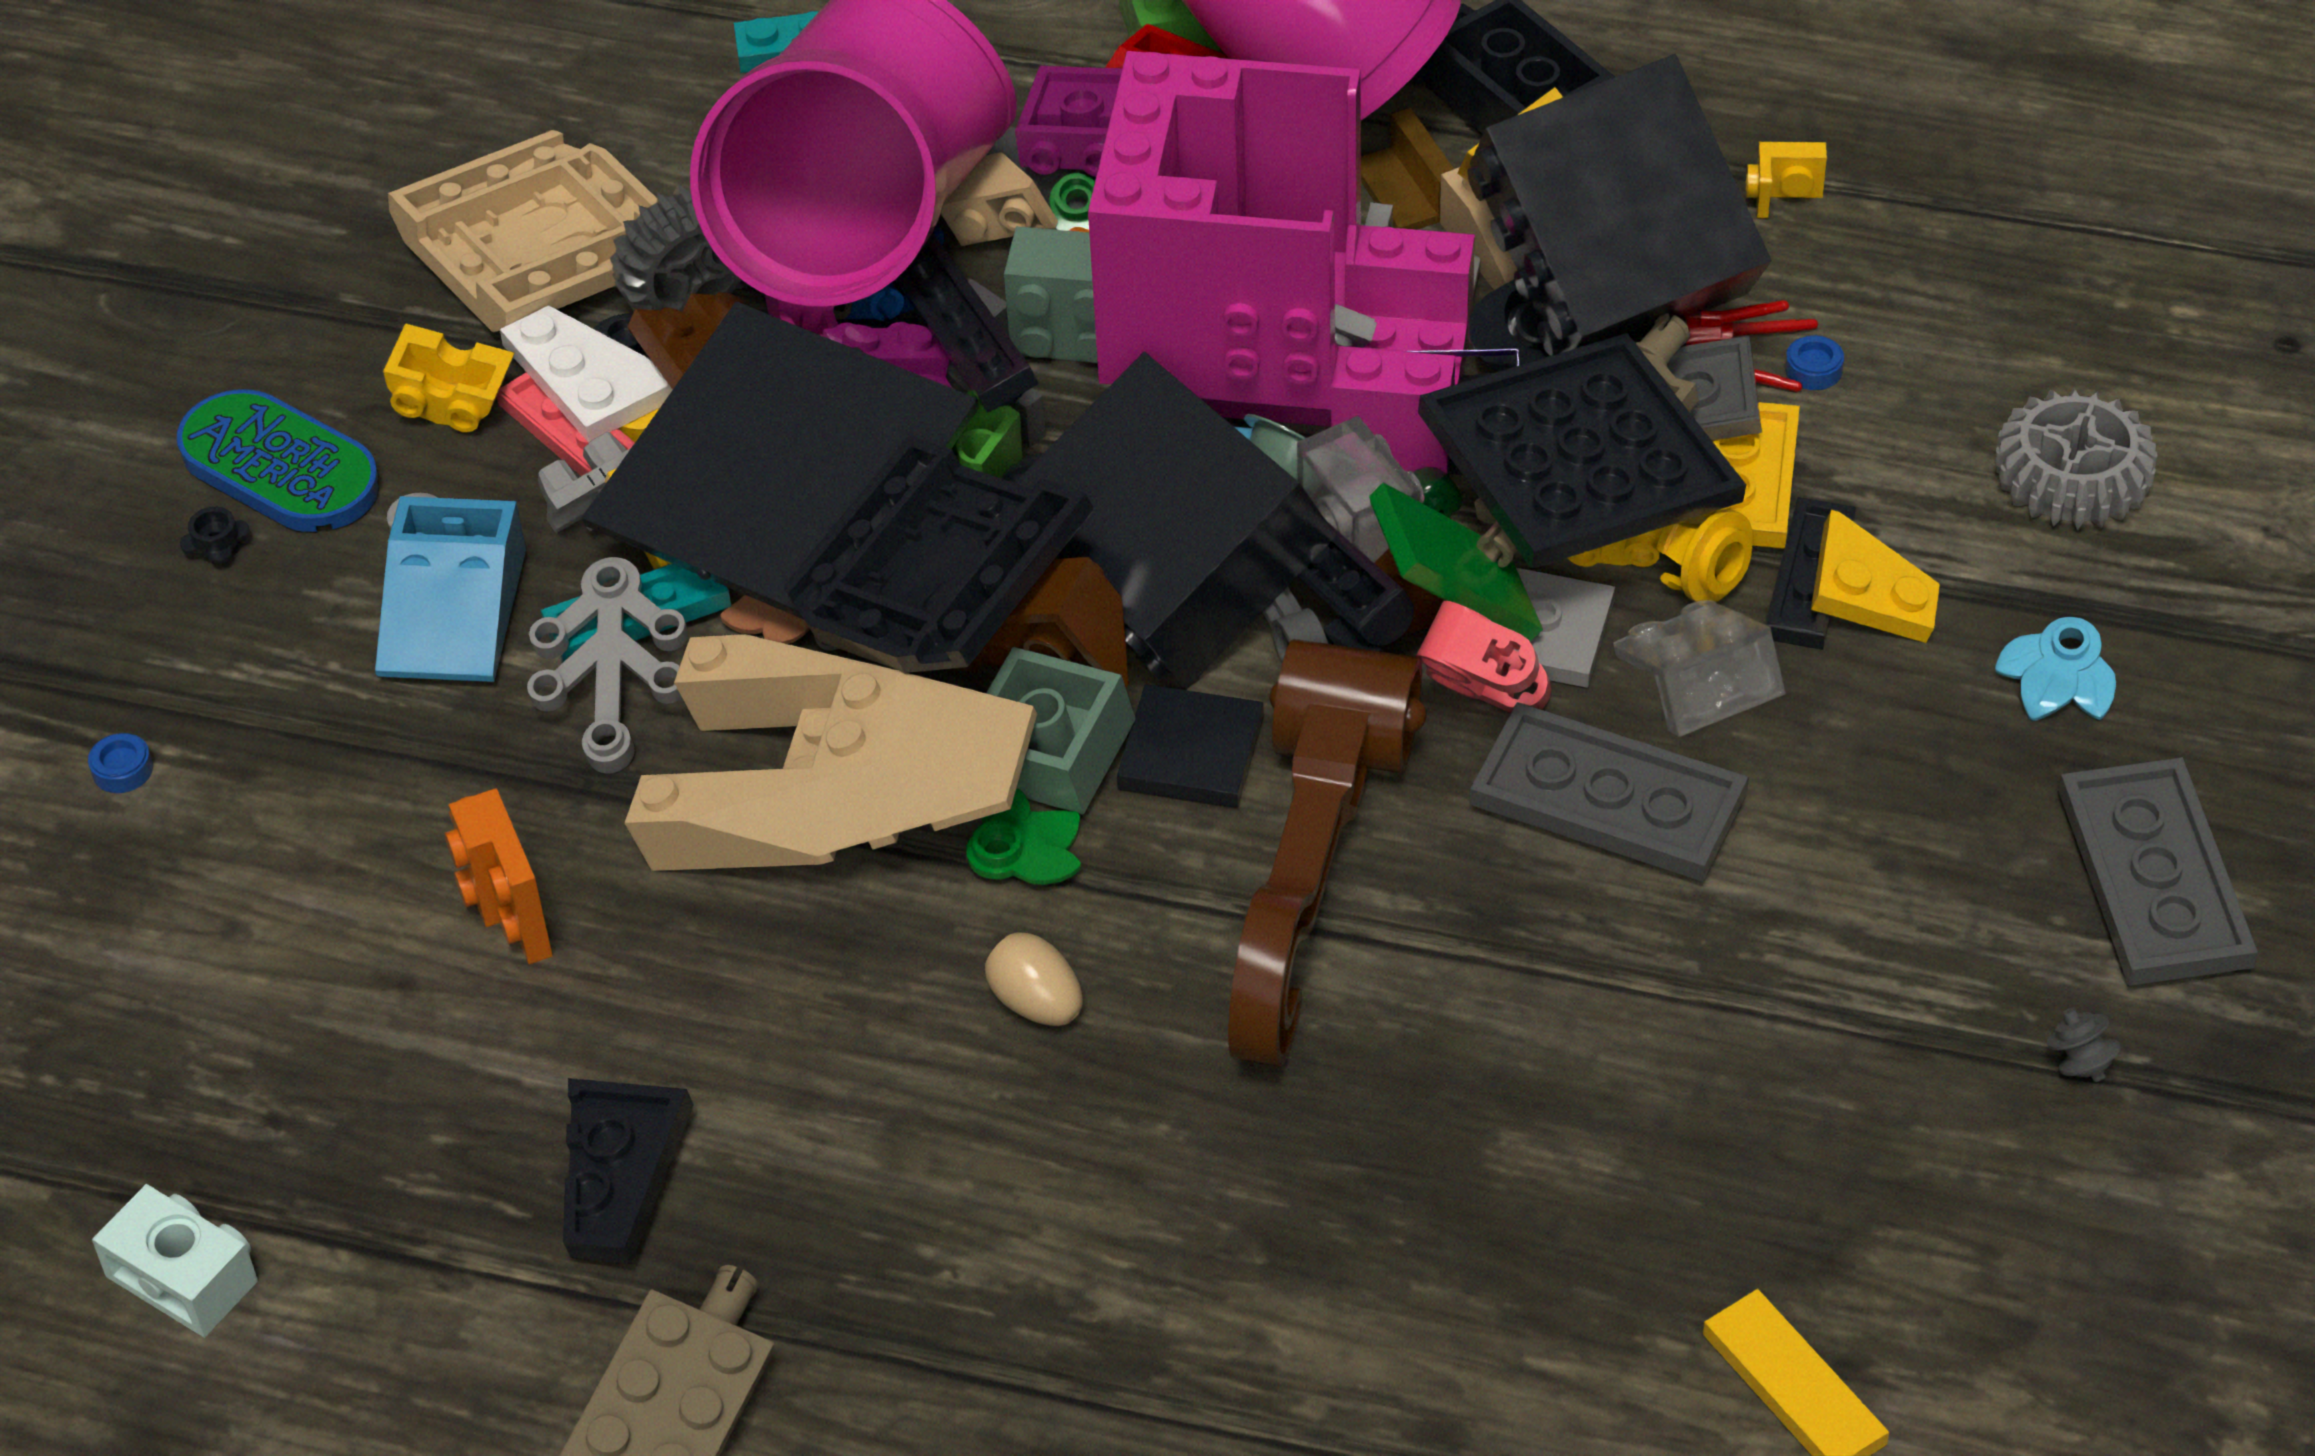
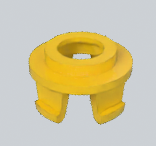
(1717, 547)

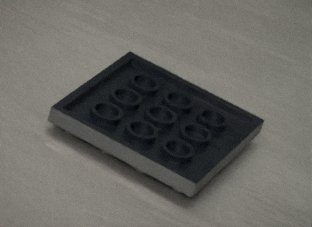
(1580, 450)

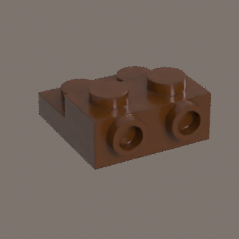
(676, 337)

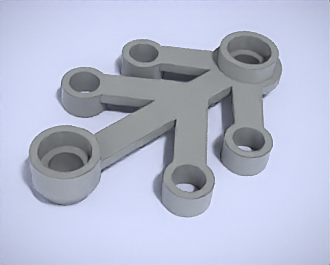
(607, 652)

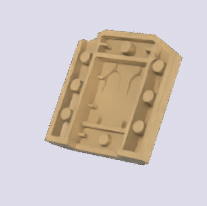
(522, 225)

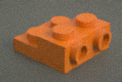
(497, 872)

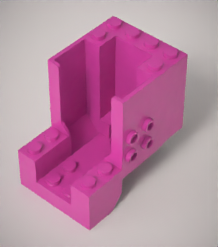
(1238, 229)

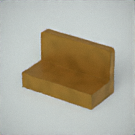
(1407, 173)

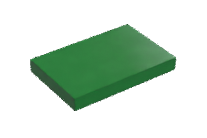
(1447, 563)

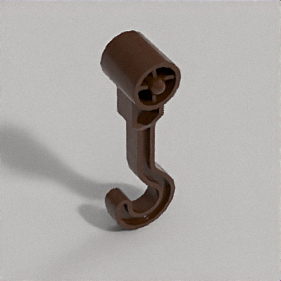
(1336, 718)

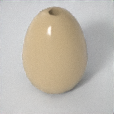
(1034, 980)

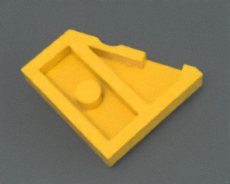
(1872, 583)

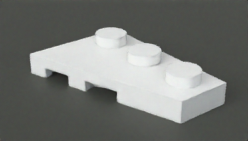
(585, 372)

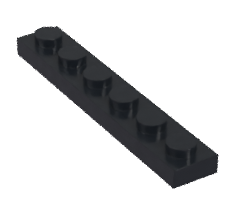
(965, 328)

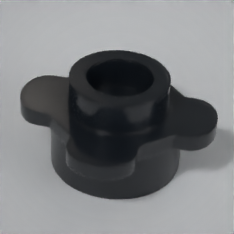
(214, 534)

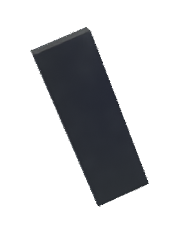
(1792, 597)

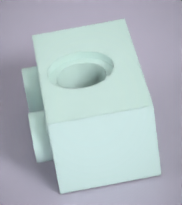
(143, 1253)

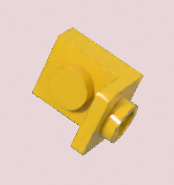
(1786, 172)

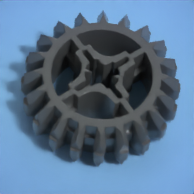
(669, 243)

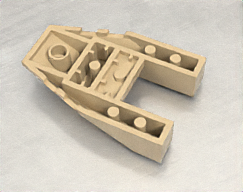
(864, 763)

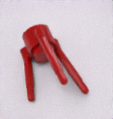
(1720, 325)

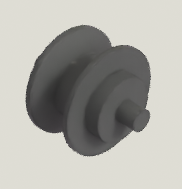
(2084, 1045)

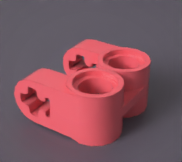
(1474, 659)

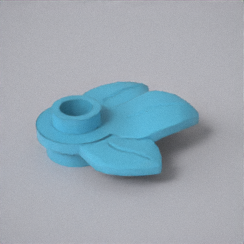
(2057, 675)

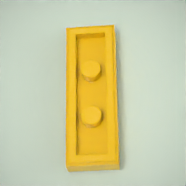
(1793, 1380)

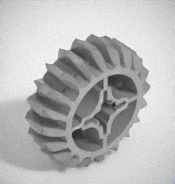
(2075, 458)

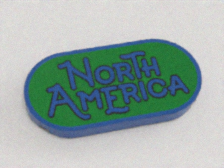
(278, 460)

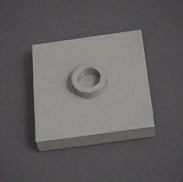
(1573, 624)

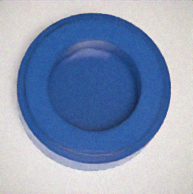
(1814, 362)
(120, 763)

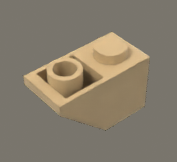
(994, 202)

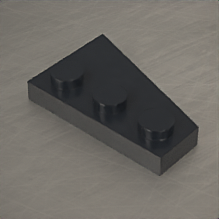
(617, 1164)

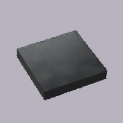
(1190, 745)

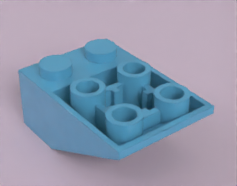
(449, 588)

